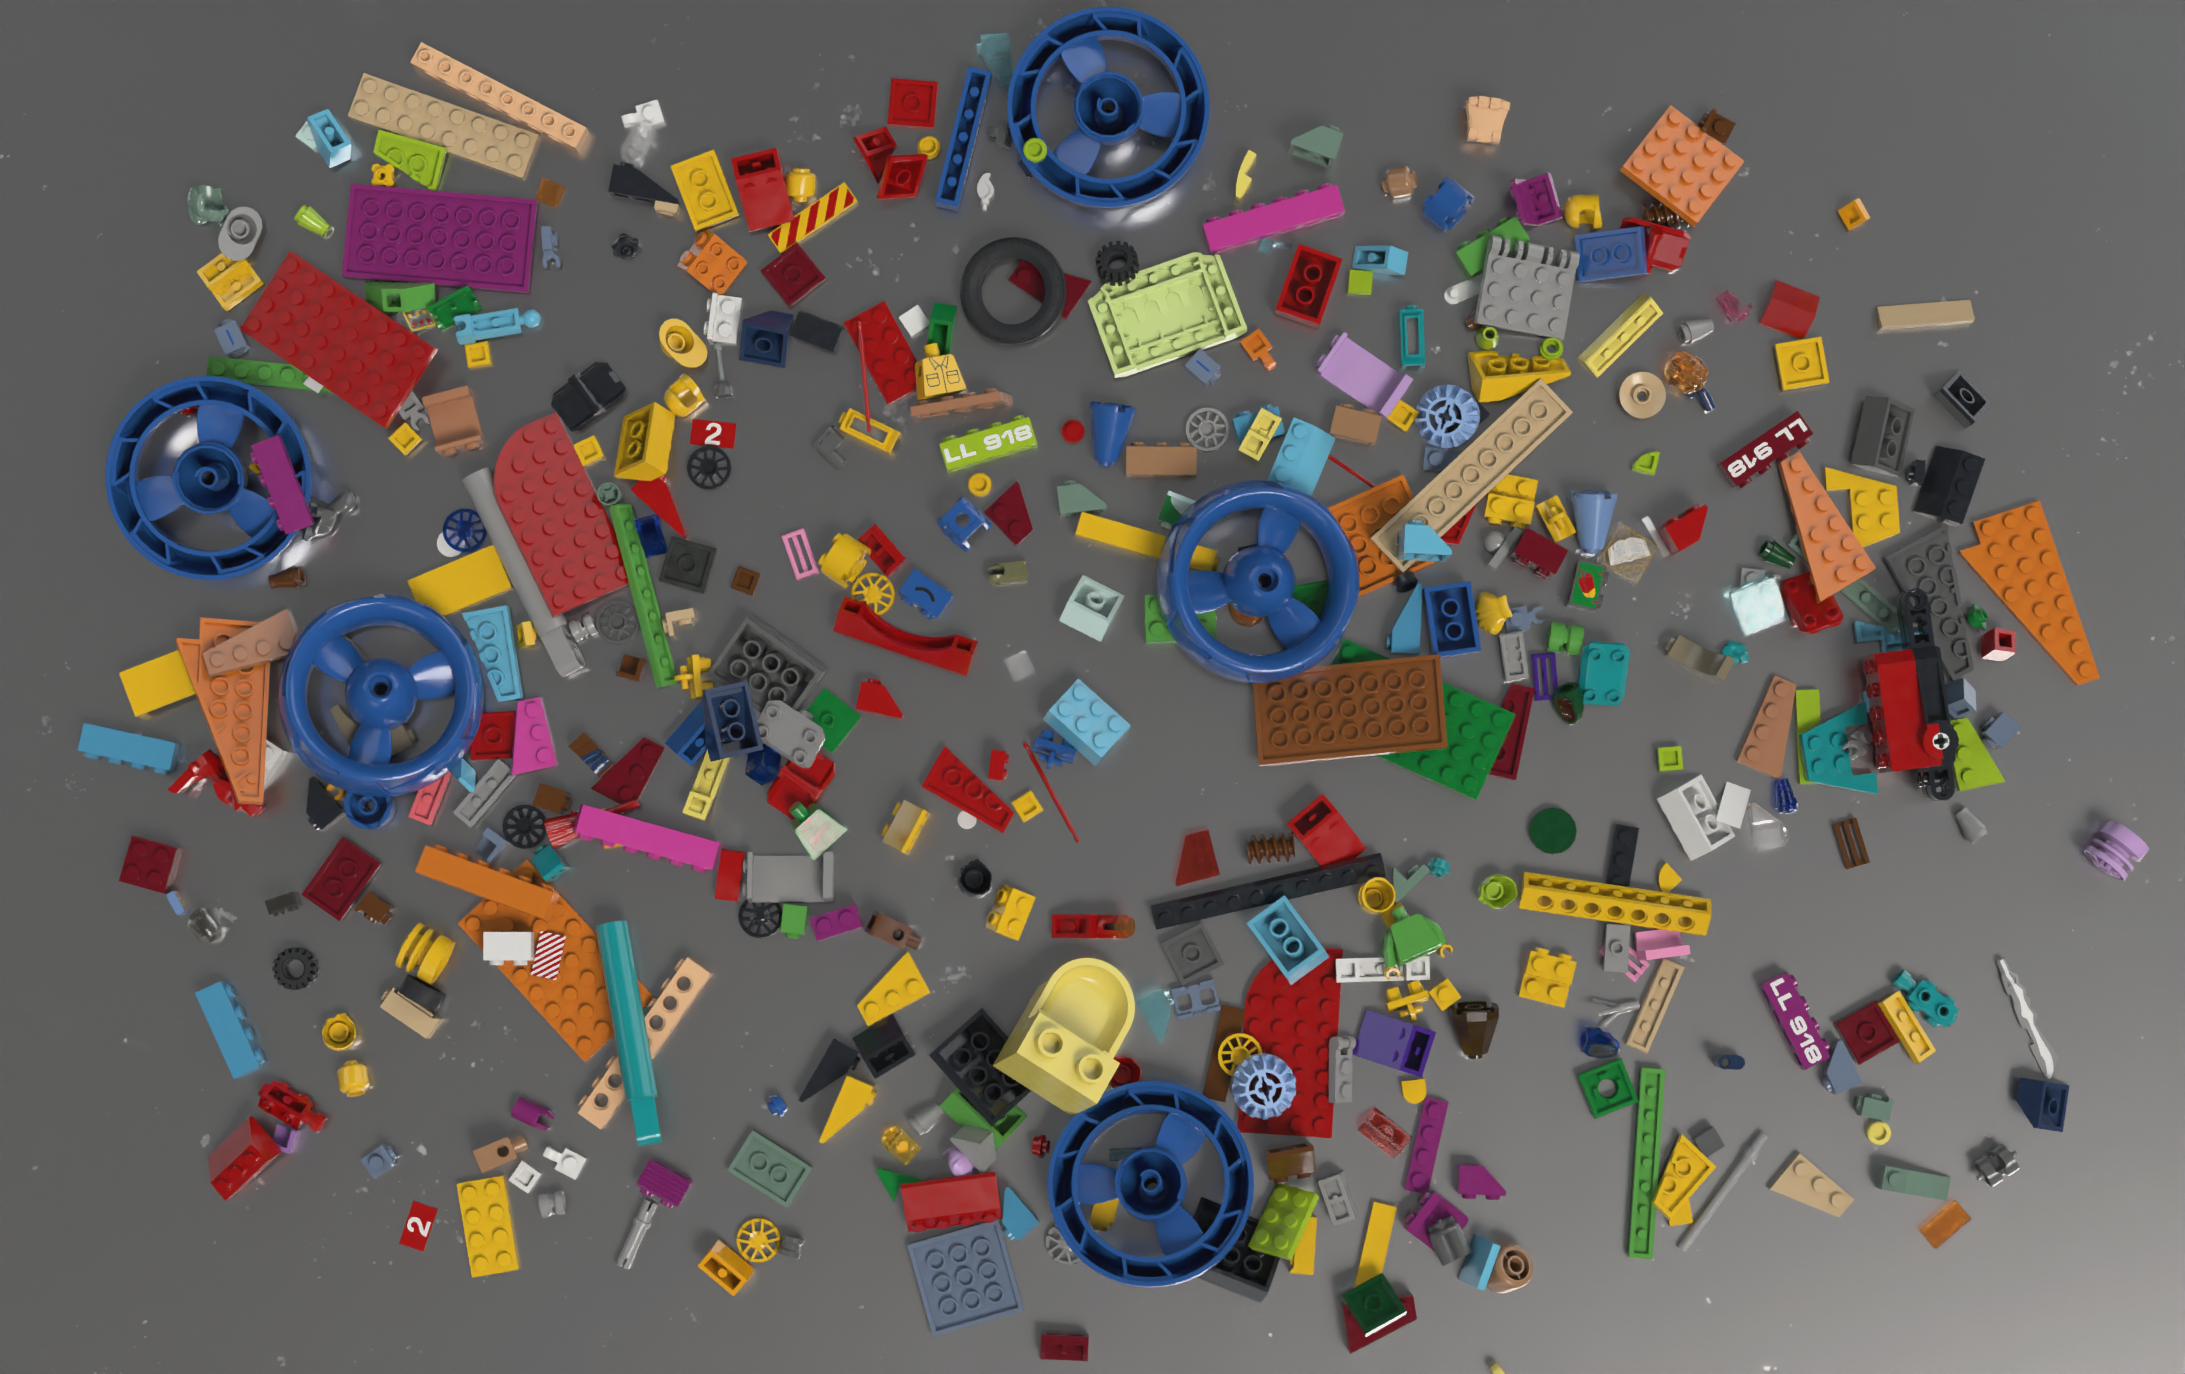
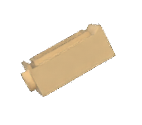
(410, 1013)

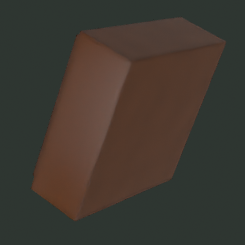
(745, 581)

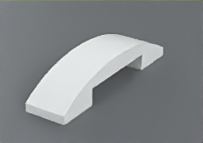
(1373, 970)

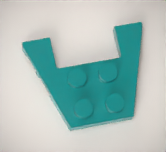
(1827, 761)

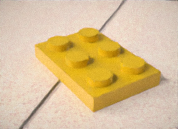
(704, 190)

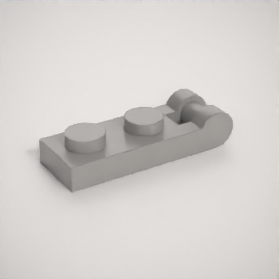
(1341, 1068)

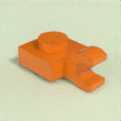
(1257, 347)

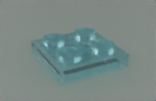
(1758, 605)

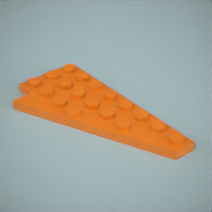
(2026, 574)

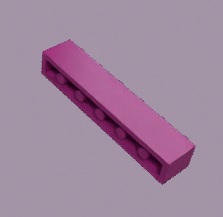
(1273, 219)
(646, 837)

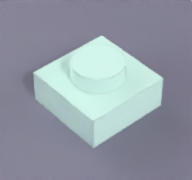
(305, 135)

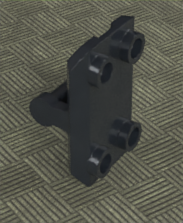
(588, 395)

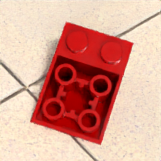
(763, 189)
(1325, 833)

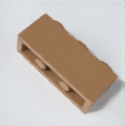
(1161, 460)

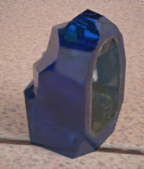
(1598, 1043)

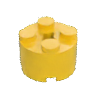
(844, 559)

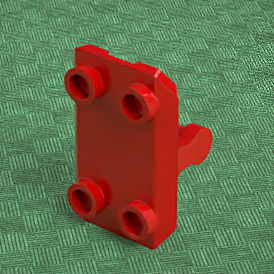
(1663, 244)
(1804, 611)
(800, 784)

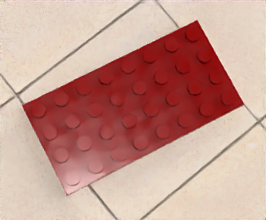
(338, 339)

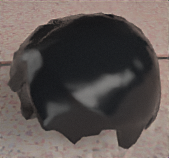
(974, 879)

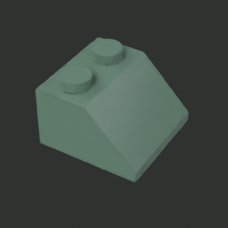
(1318, 145)

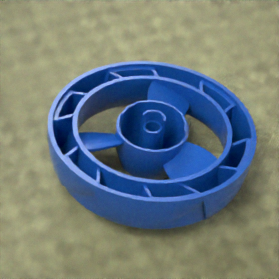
(1160, 113)
(219, 422)
(1294, 624)
(437, 675)
(1182, 1133)

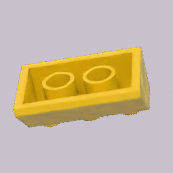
(645, 443)

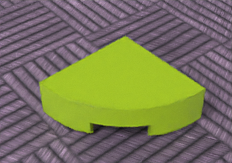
(1646, 463)

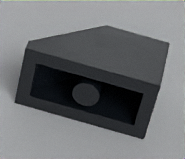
(321, 806)

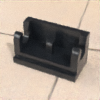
(817, 331)

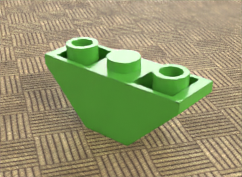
(400, 296)

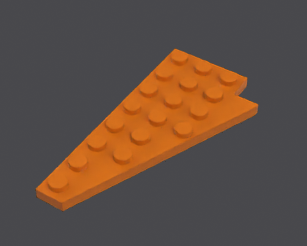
(232, 706)

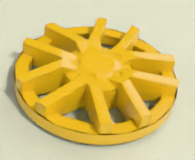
(872, 593)
(1238, 1053)
(758, 1240)

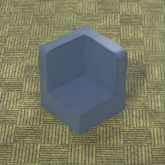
(1961, 698)
(491, 845)

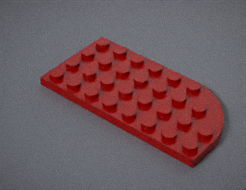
(556, 517)
(1297, 1027)

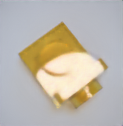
(899, 1144)

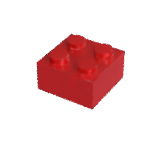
(997, 765)

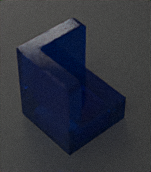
(763, 765)

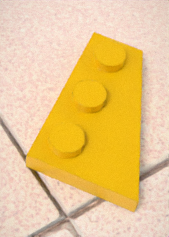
(894, 991)

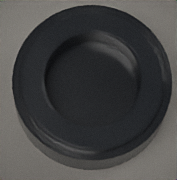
(1405, 582)

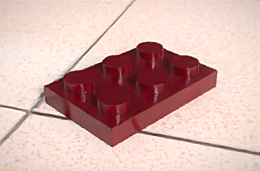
(341, 879)

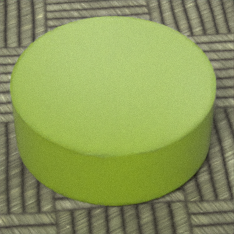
(1035, 150)

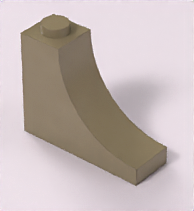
(1698, 660)
(401, 737)

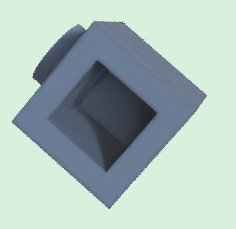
(1999, 730)

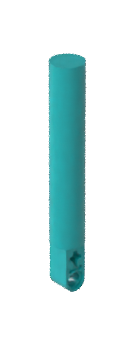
(629, 1028)

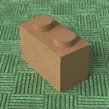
(1355, 424)

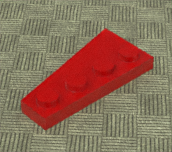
(963, 789)

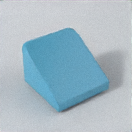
(465, 775)

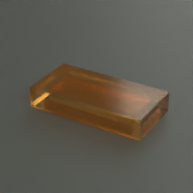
(1945, 1224)

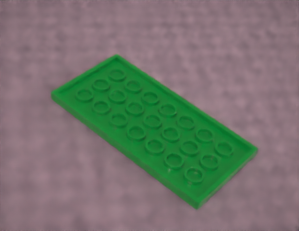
(1473, 735)

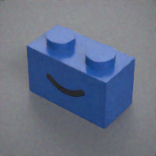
(926, 594)

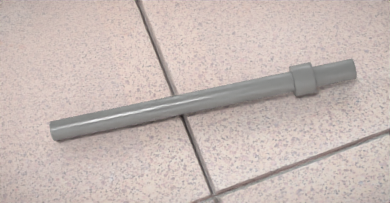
(1750, 1153)

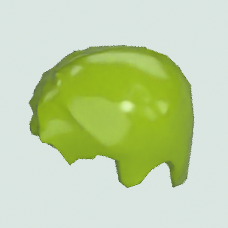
(1497, 891)

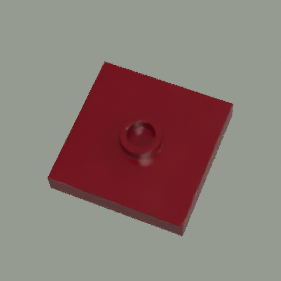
(793, 275)
(1867, 1032)

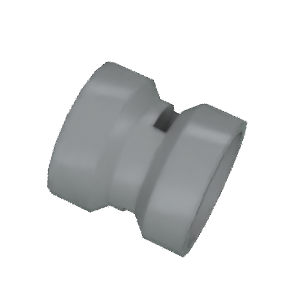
(582, 627)
(552, 1204)

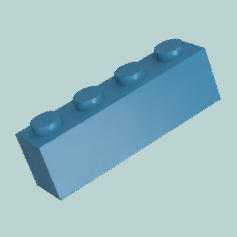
(128, 747)
(229, 1029)

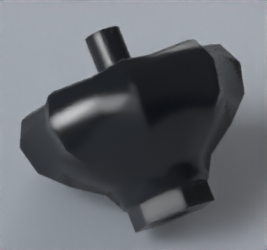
(625, 246)

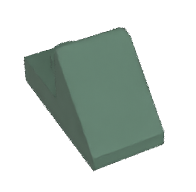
(1402, 885)

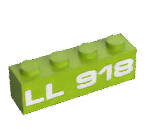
(988, 444)

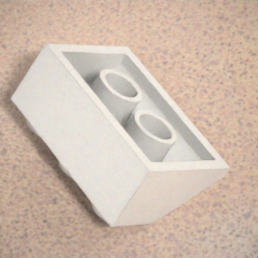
(1693, 817)

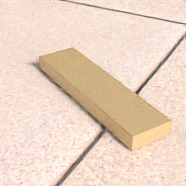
(1654, 1005)

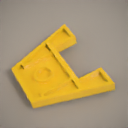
(1872, 505)

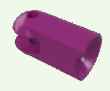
(529, 1112)

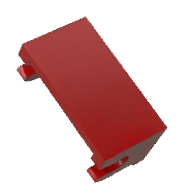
(883, 551)

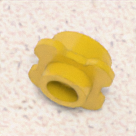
(388, 170)

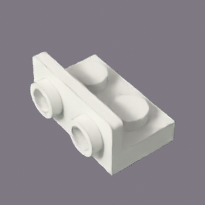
(723, 319)

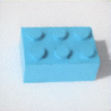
(1086, 722)
(1287, 940)

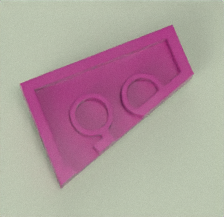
(532, 739)

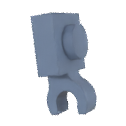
(549, 240)

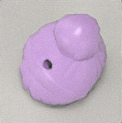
(959, 1163)

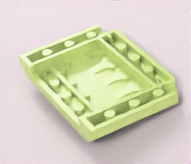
(1166, 313)

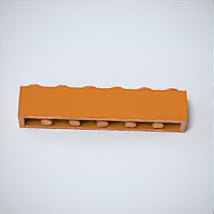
(487, 883)

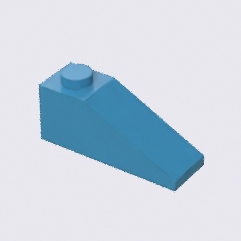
(1407, 628)

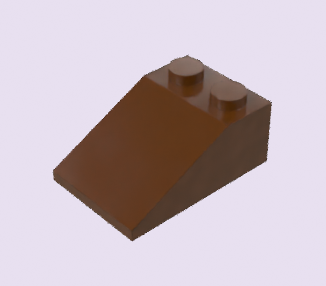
(1290, 1161)

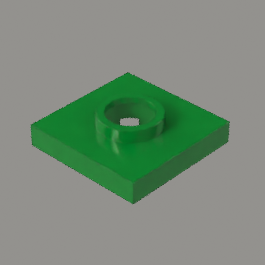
(1624, 1091)

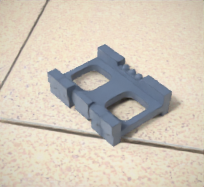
(1197, 1006)

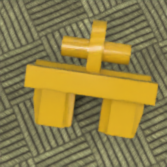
(1555, 519)
(695, 666)
(1417, 995)

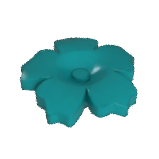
(1736, 651)

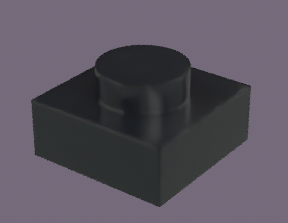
(1916, 472)

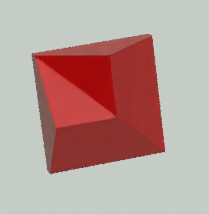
(902, 176)

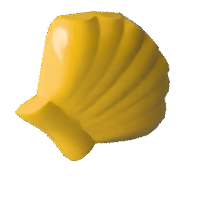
(1492, 612)

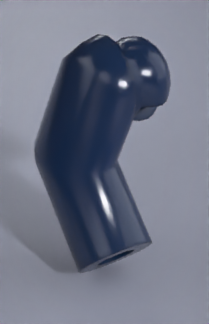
(1705, 398)

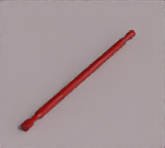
(864, 378)
(1351, 471)
(1051, 792)

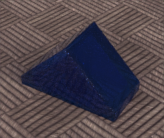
(651, 535)

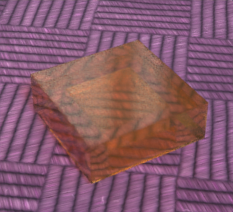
(550, 193)

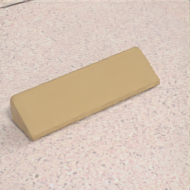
(1925, 314)

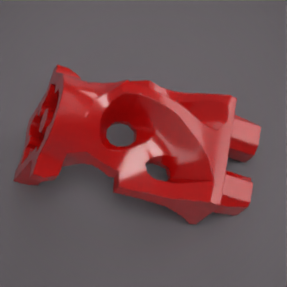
(211, 765)

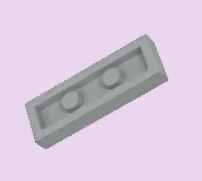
(485, 793)

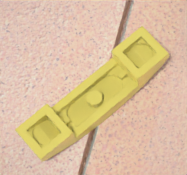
(705, 788)

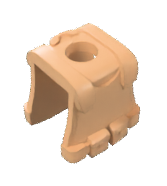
(1485, 119)

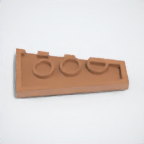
(986, 400)
(255, 646)
(1768, 735)

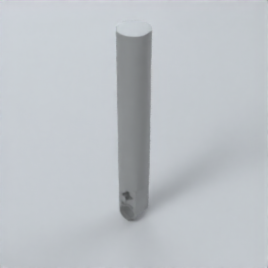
(551, 630)

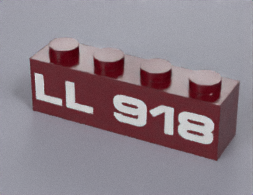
(1765, 449)

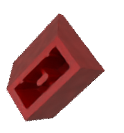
(1686, 531)

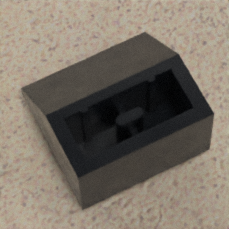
(884, 1046)

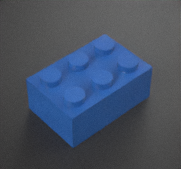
(1451, 619)

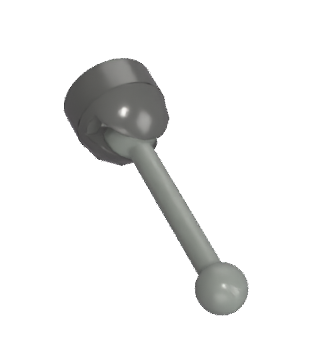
(722, 388)

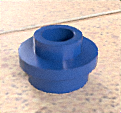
(776, 1105)

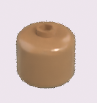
(1511, 1269)

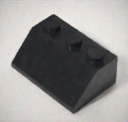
(1948, 485)

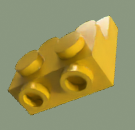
(1511, 501)
(1547, 977)

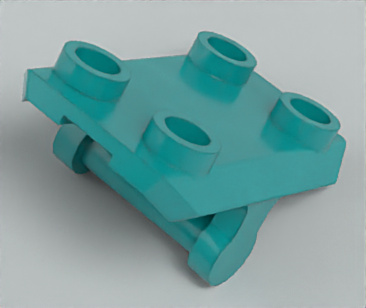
(1604, 672)

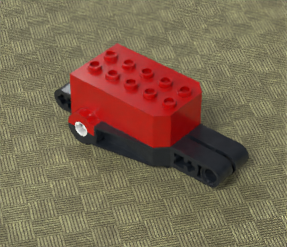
(1912, 703)

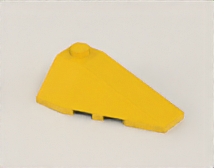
(1501, 377)

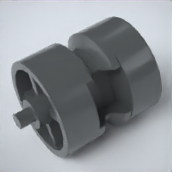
(1996, 1165)

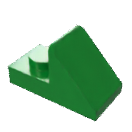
(892, 1179)

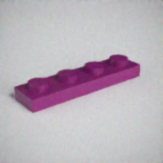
(1426, 1145)

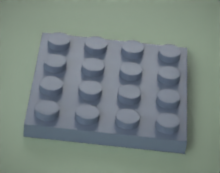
(965, 1277)

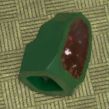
(1569, 702)

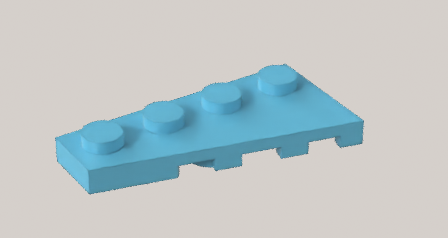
(497, 650)

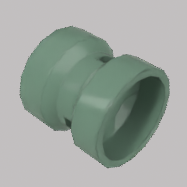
(608, 491)

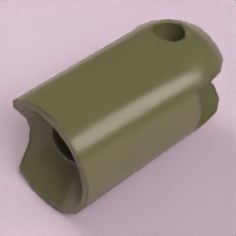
(1007, 572)

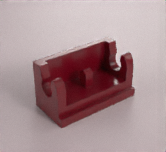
(1064, 1346)

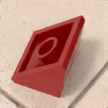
(1790, 310)

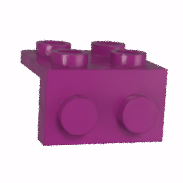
(1536, 200)
(1431, 1209)

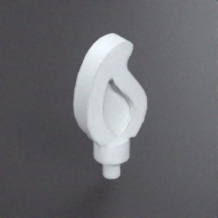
(985, 190)

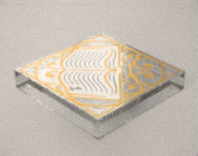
(1628, 553)

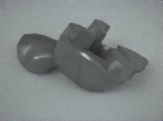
(326, 514)

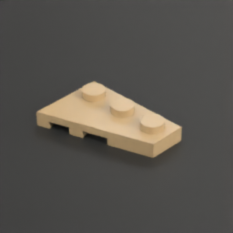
(1811, 1186)

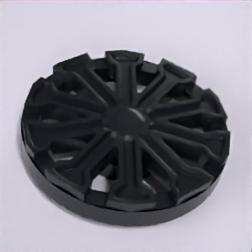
(524, 826)

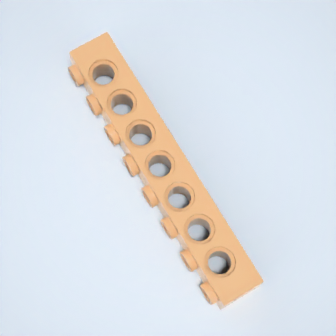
(499, 97)
(698, 977)

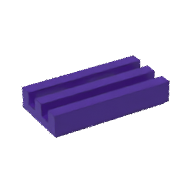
(1543, 656)

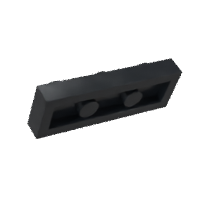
(1622, 855)

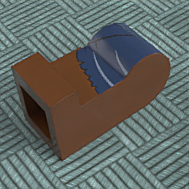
(591, 754)

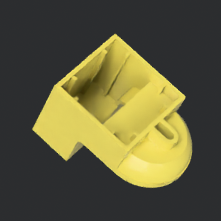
(1071, 1034)

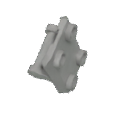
(790, 733)

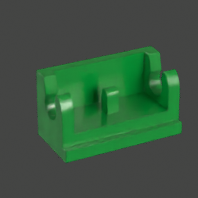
(456, 304)

